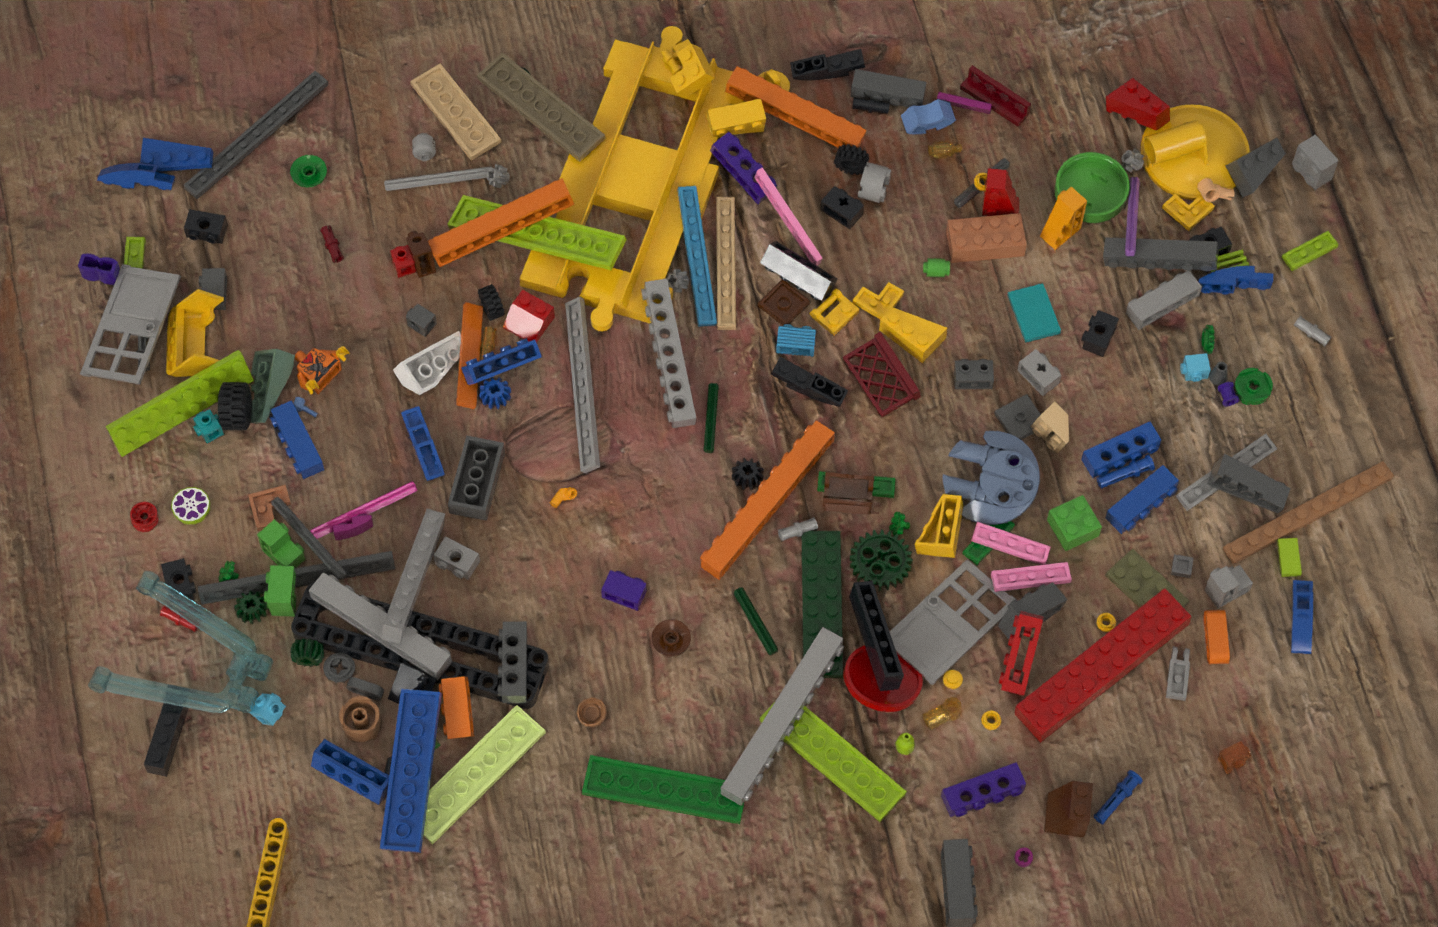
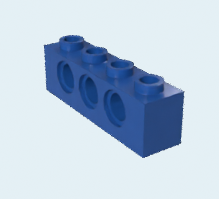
(1144, 434)
(350, 771)

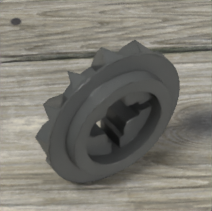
(334, 661)

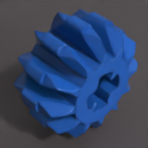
(495, 393)

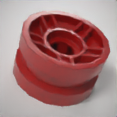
(139, 511)

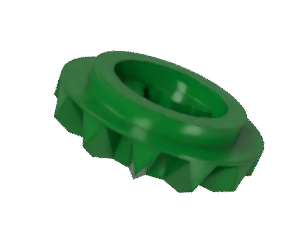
(1207, 339)

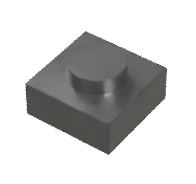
(1182, 566)

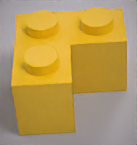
(695, 72)

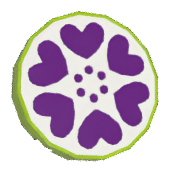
(190, 505)

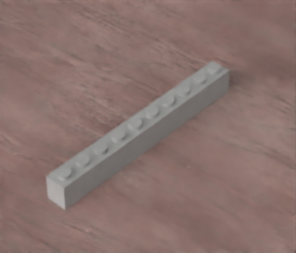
(781, 717)

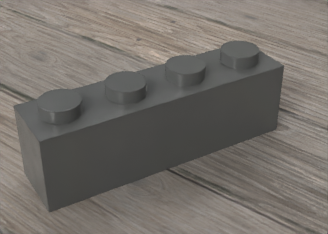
(888, 88)

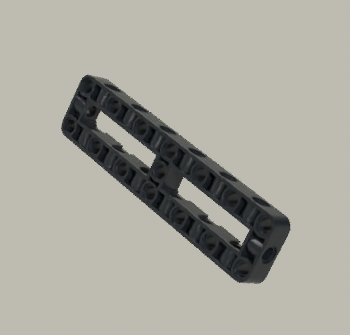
(441, 631)

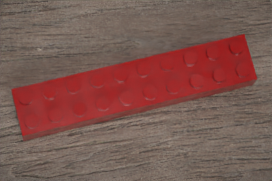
(1102, 665)

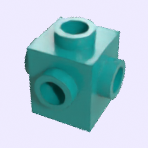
(207, 426)

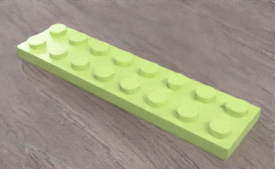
(479, 771)

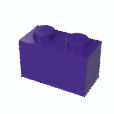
(624, 590)

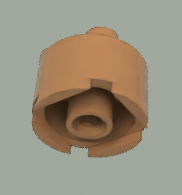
(357, 729)

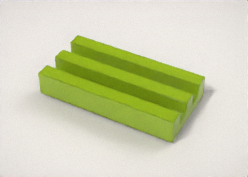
(1238, 255)

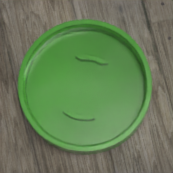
(1099, 181)

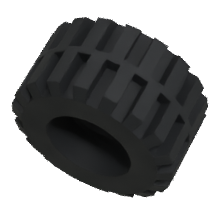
(234, 406)

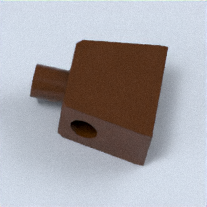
(419, 246)

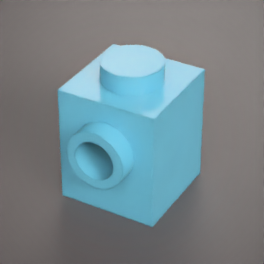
(1195, 367)

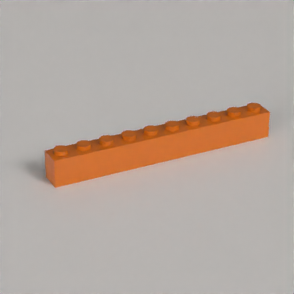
(767, 500)

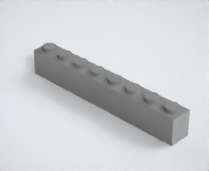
(413, 576)
(370, 619)

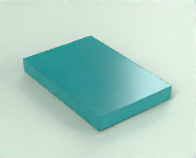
(1034, 313)

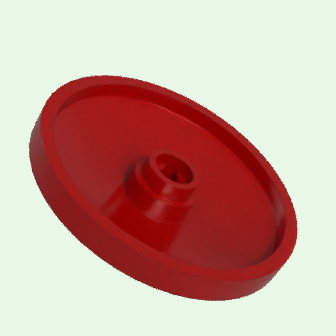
(864, 688)

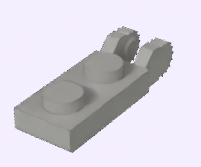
(1178, 675)

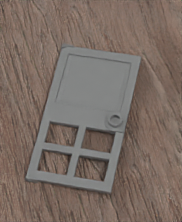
(137, 309)
(936, 635)

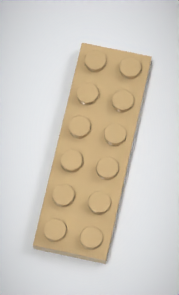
(455, 112)

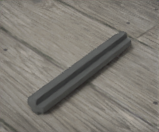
(971, 191)

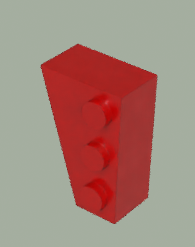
(1139, 104)
(999, 194)

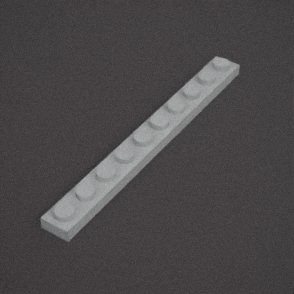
(582, 385)

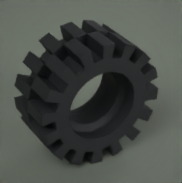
(851, 159)
(491, 302)

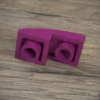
(360, 524)

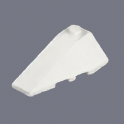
(430, 365)

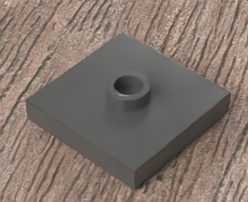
(1018, 417)

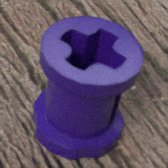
(1228, 394)

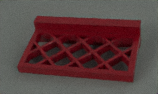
(897, 370)

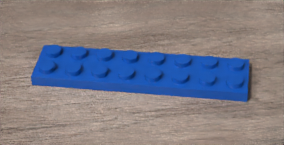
(410, 771)

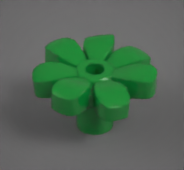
(898, 524)
(228, 572)

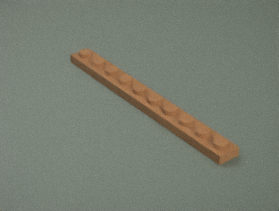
(1308, 512)

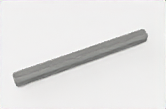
(438, 178)

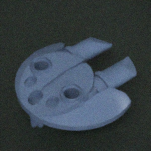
(996, 479)

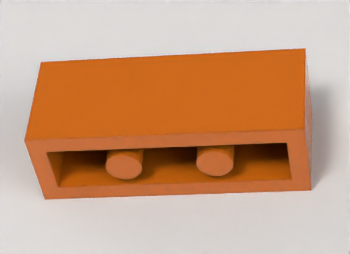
(457, 707)

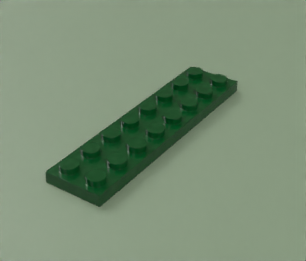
(822, 590)

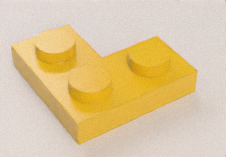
(1187, 214)
(878, 304)

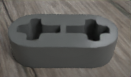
(365, 688)

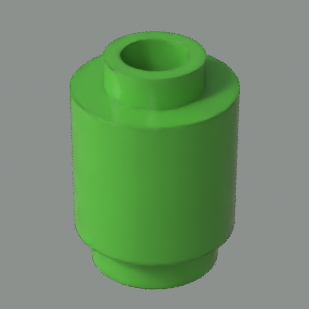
(936, 267)

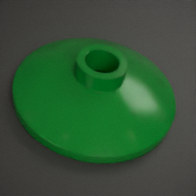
(305, 165)

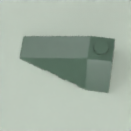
(270, 372)

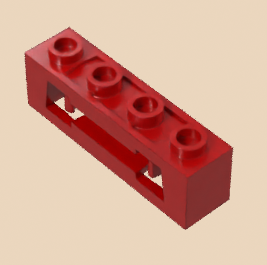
(1029, 621)

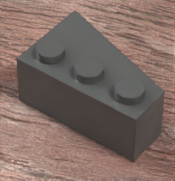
(1044, 602)

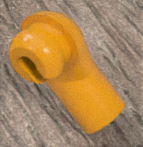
(562, 495)

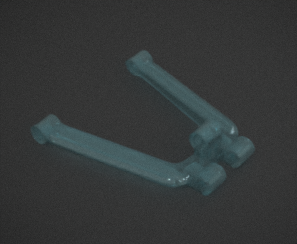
(243, 664)

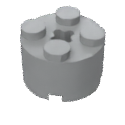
(874, 182)

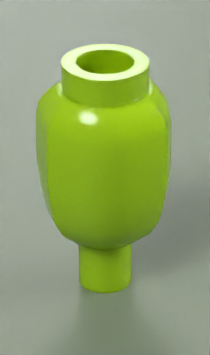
(905, 744)

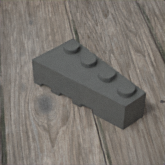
(1248, 484)

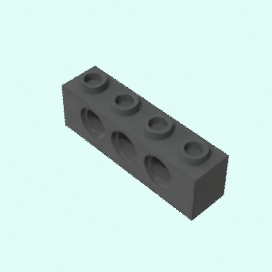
(516, 691)

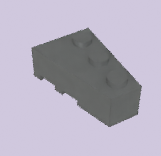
(1255, 166)

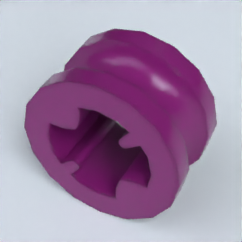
(1017, 855)

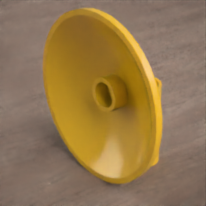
(1192, 148)

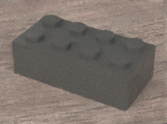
(476, 478)
(957, 883)

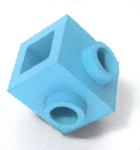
(268, 708)

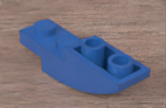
(131, 173)
(1226, 280)
(1302, 617)

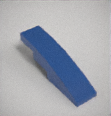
(422, 443)

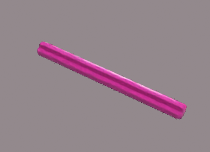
(366, 508)

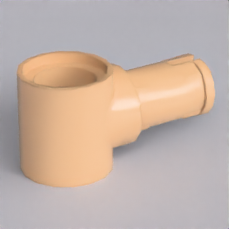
(1213, 191)

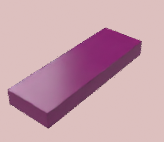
(965, 103)

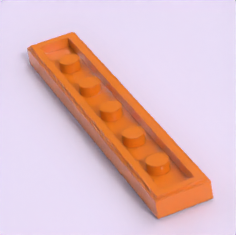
(469, 350)

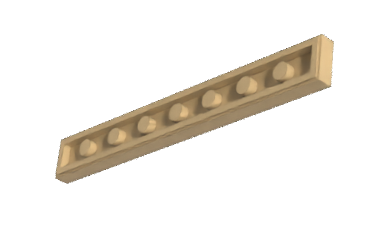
(726, 263)

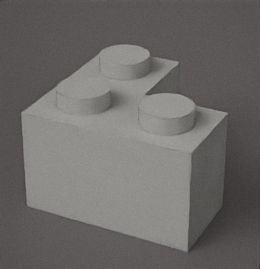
(1227, 585)

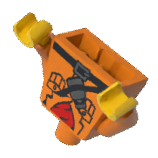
(318, 367)

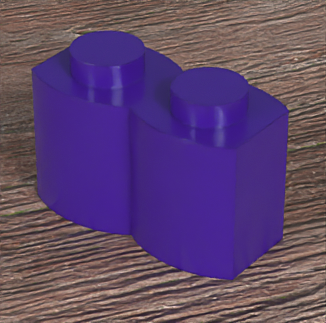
(96, 268)

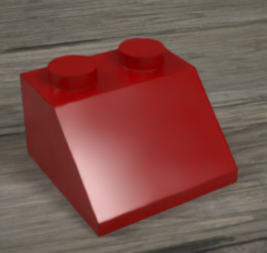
(529, 317)

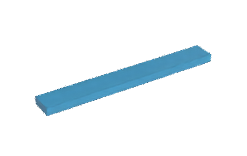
(697, 256)

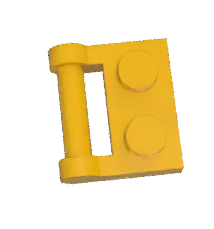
(839, 316)

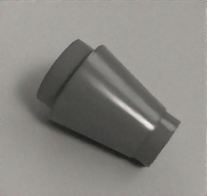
(1219, 374)

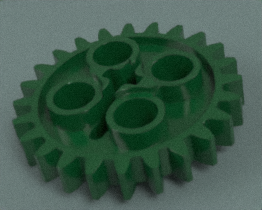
(871, 545)

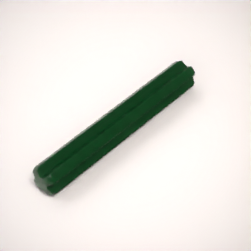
(711, 414)
(756, 621)

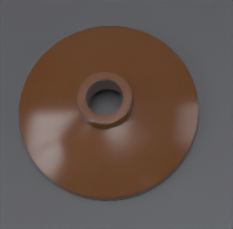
(671, 629)

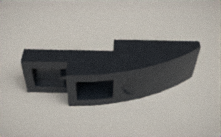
(825, 67)
(810, 385)

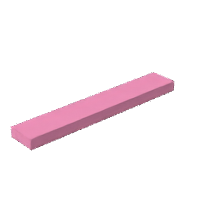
(788, 217)

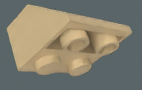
(1053, 427)

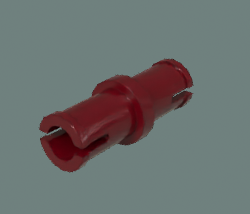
(331, 244)

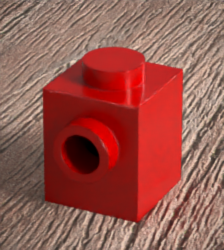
(402, 261)

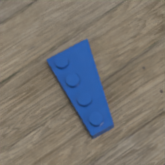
(175, 156)

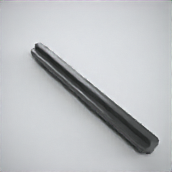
(308, 538)

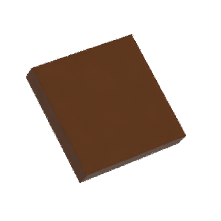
(783, 303)

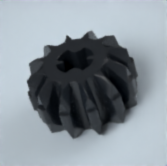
(754, 470)

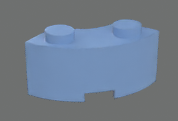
(929, 116)

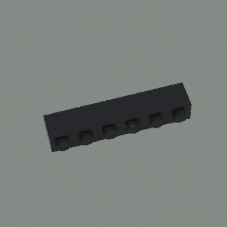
(876, 636)

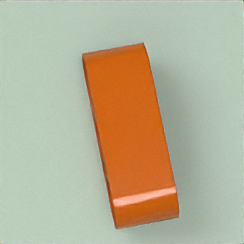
(1216, 637)

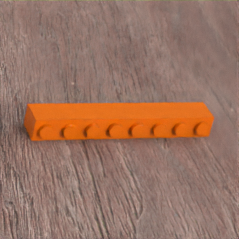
(794, 109)
(500, 222)

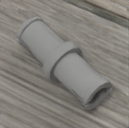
(1312, 331)
(797, 529)

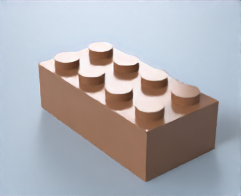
(986, 238)

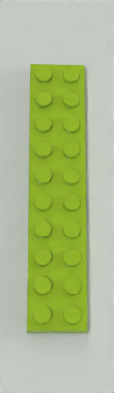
(551, 236)

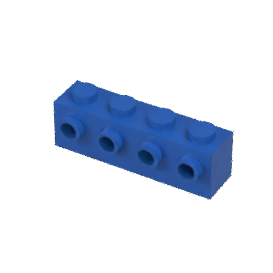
(501, 362)

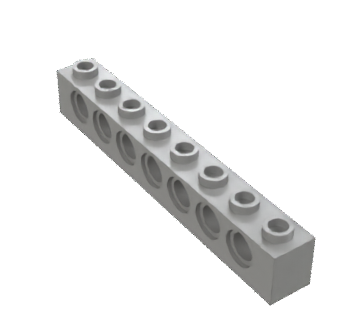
(660, 290)

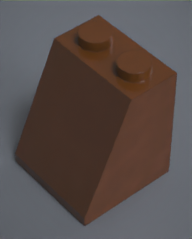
(1069, 809)

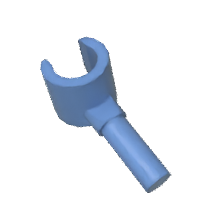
(299, 405)

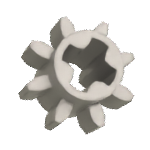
(1132, 160)
(498, 176)
(678, 280)

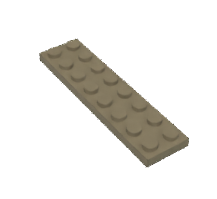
(541, 107)

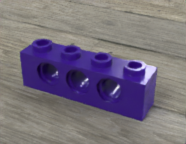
(744, 177)
(1009, 774)

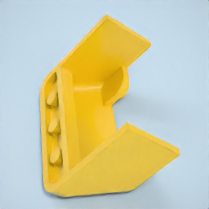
(187, 334)

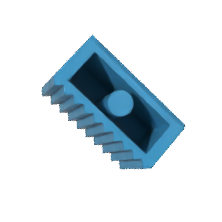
(796, 340)

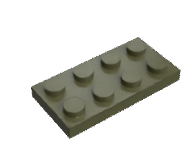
(1140, 580)

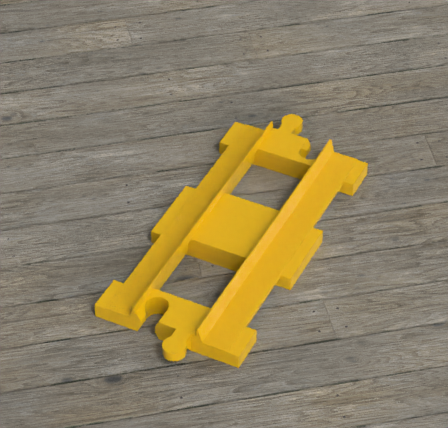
(634, 180)

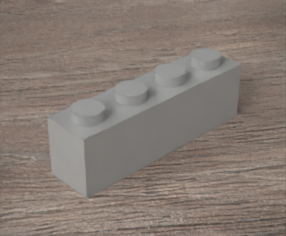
(1163, 299)

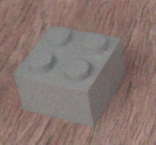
(1315, 162)

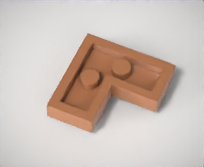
(262, 505)

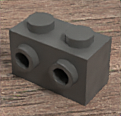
(973, 374)

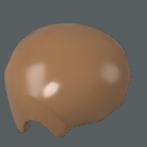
(591, 712)

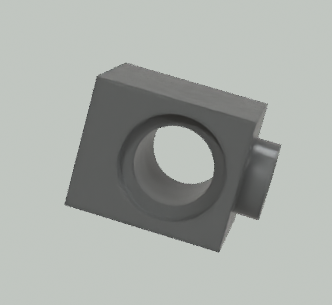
(421, 320)

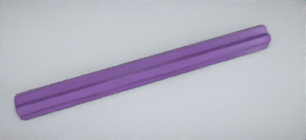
(1132, 216)

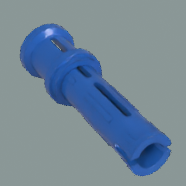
(1134, 469)
(1123, 790)

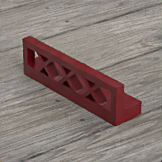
(1007, 107)

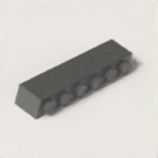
(1162, 254)

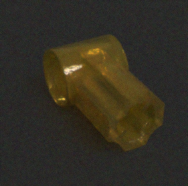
(941, 715)

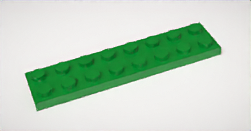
(659, 789)

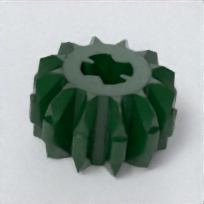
(252, 613)
(307, 652)

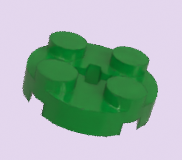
(1251, 396)

